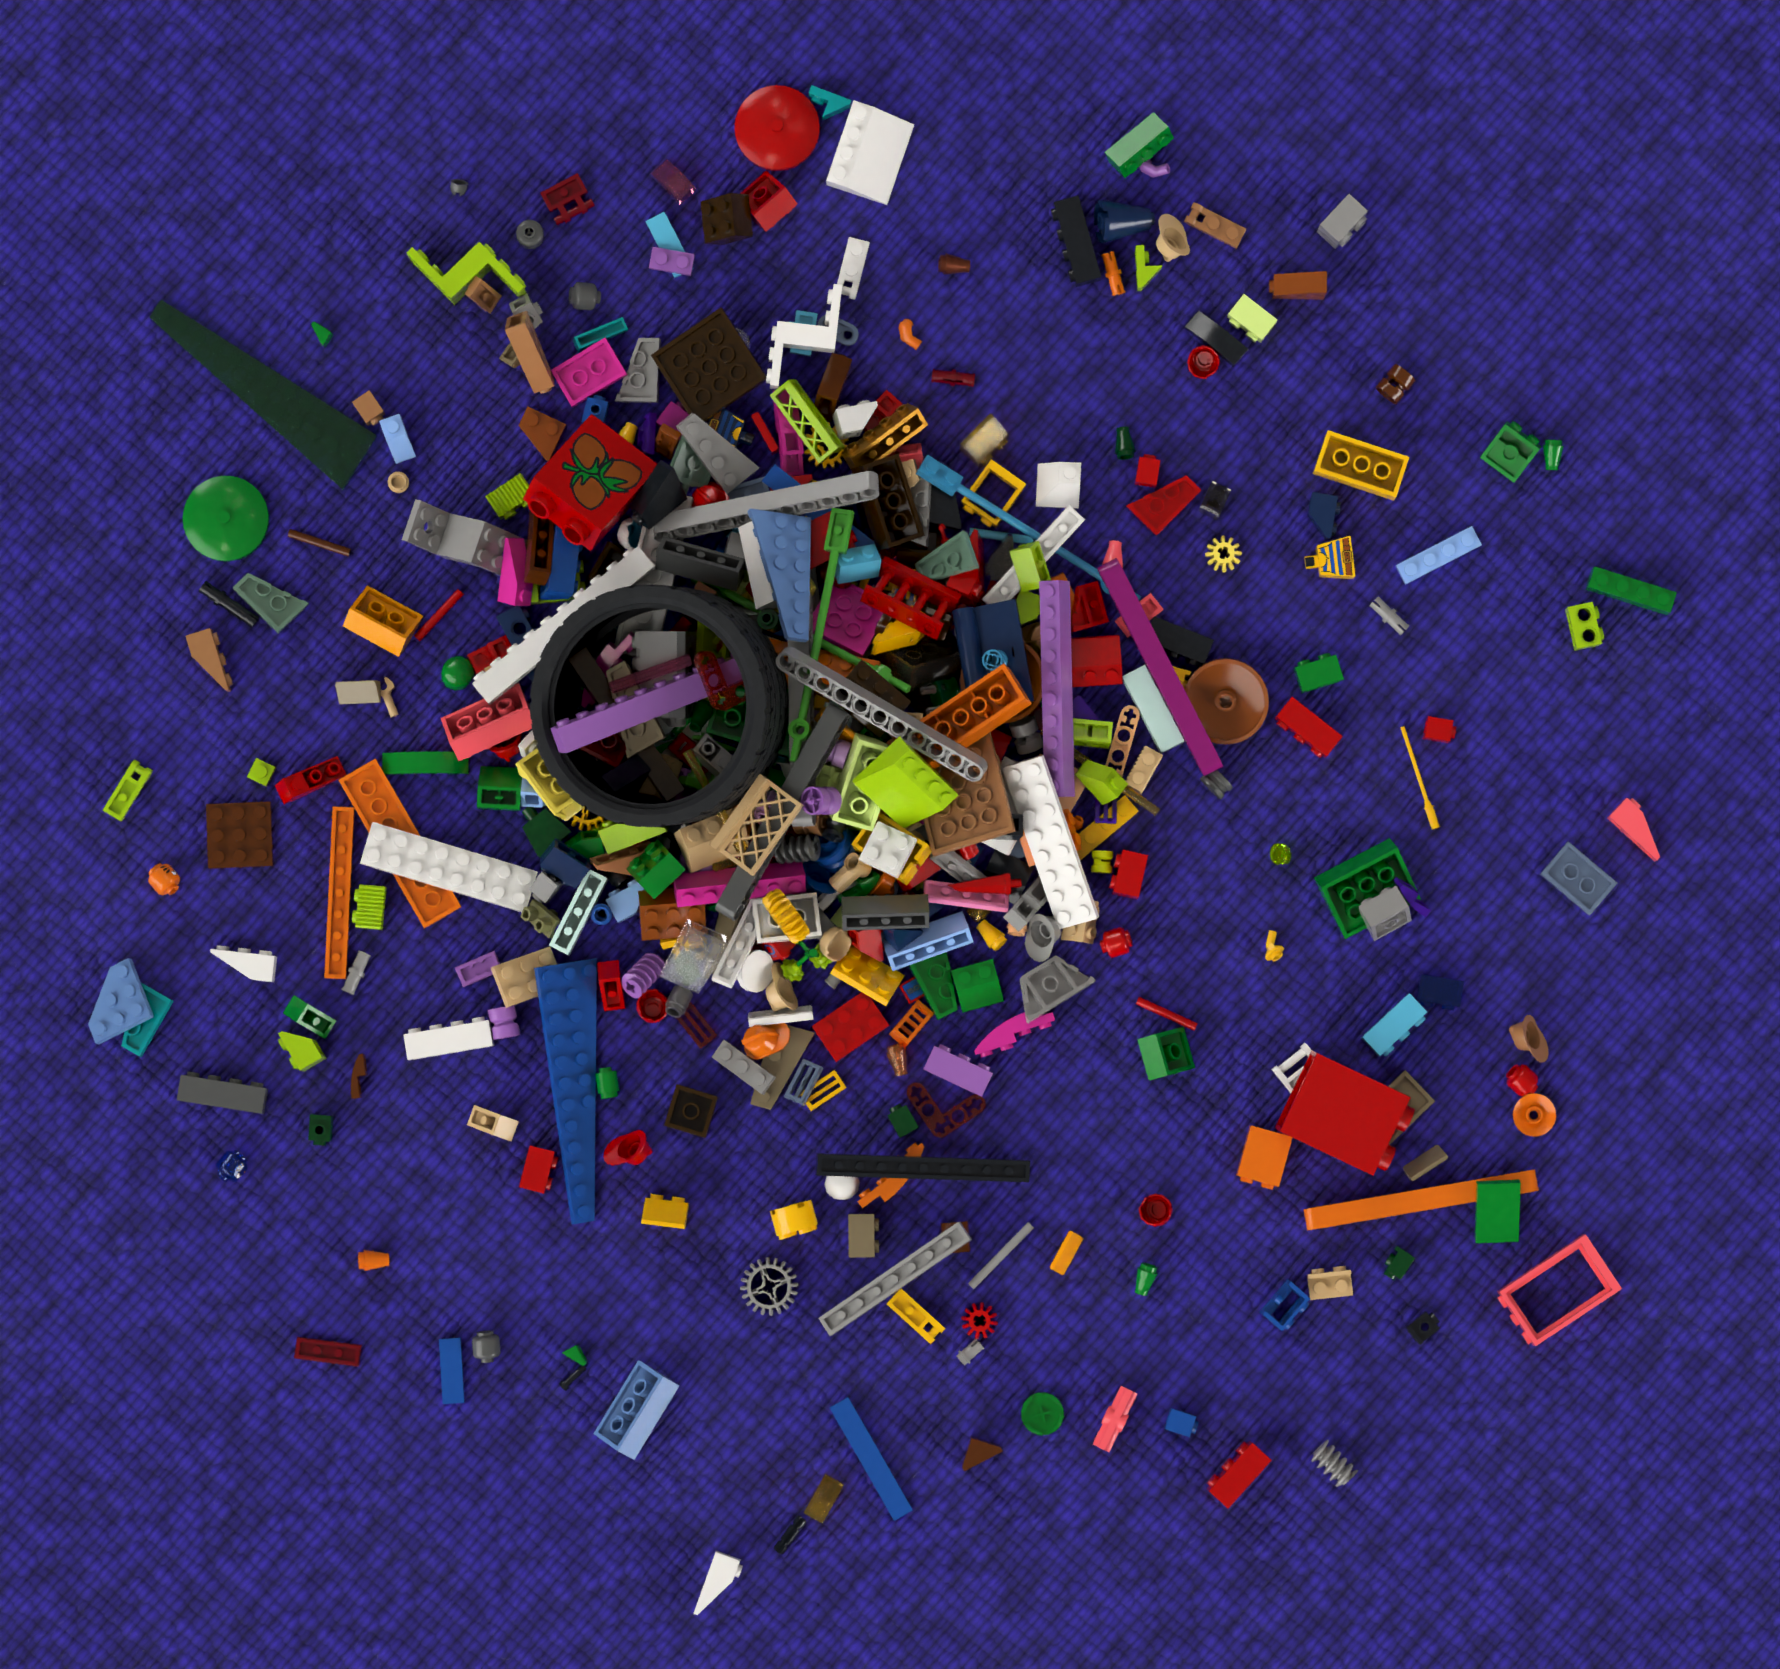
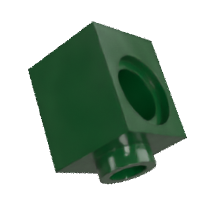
(902, 1120)

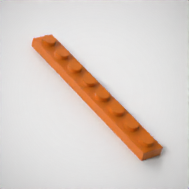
(339, 892)

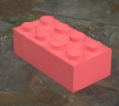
(485, 725)

